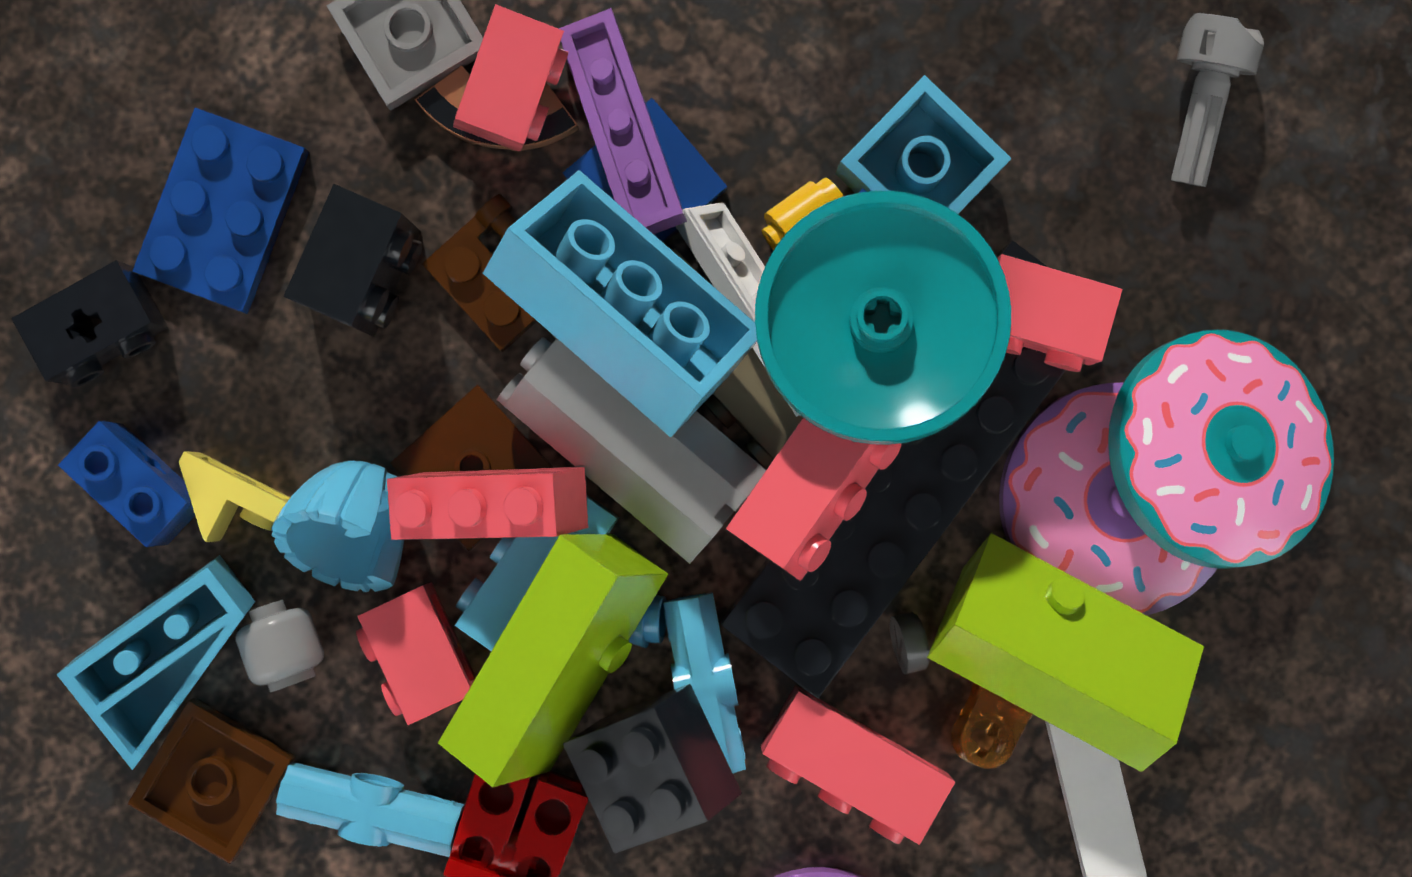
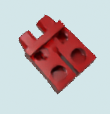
(495, 847)

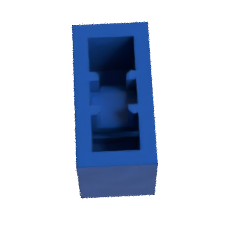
(130, 483)

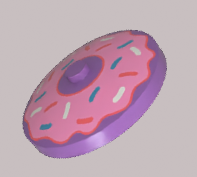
(1068, 512)

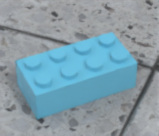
(622, 301)

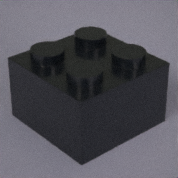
(355, 261)
(653, 769)

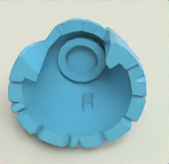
(341, 528)

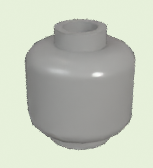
(279, 646)

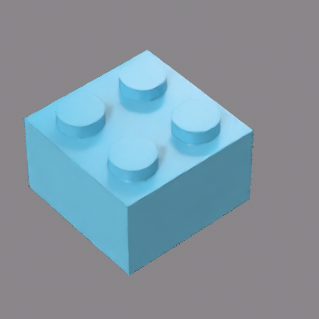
(925, 150)

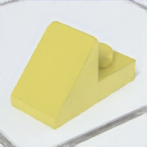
(220, 490)

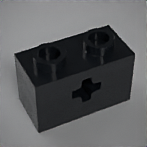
(59, 325)

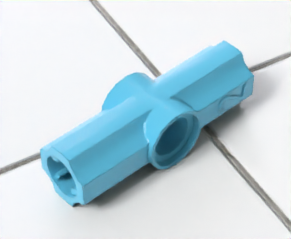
(702, 663)
(369, 809)

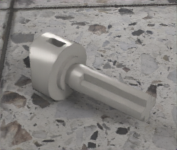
(1218, 50)

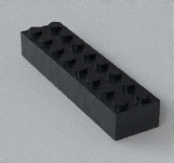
(820, 621)

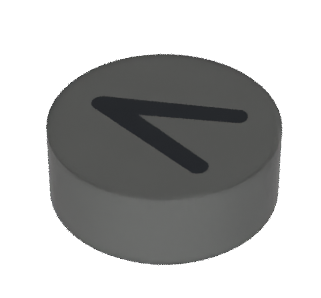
(909, 642)

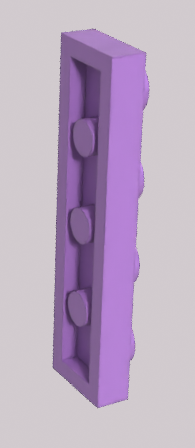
(621, 122)

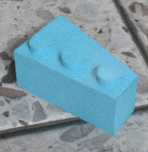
(154, 659)

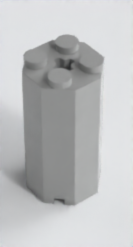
(672, 484)

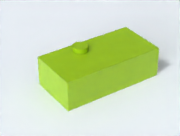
(1068, 653)
(552, 657)

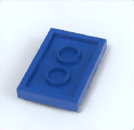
(221, 210)

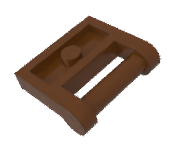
(460, 268)

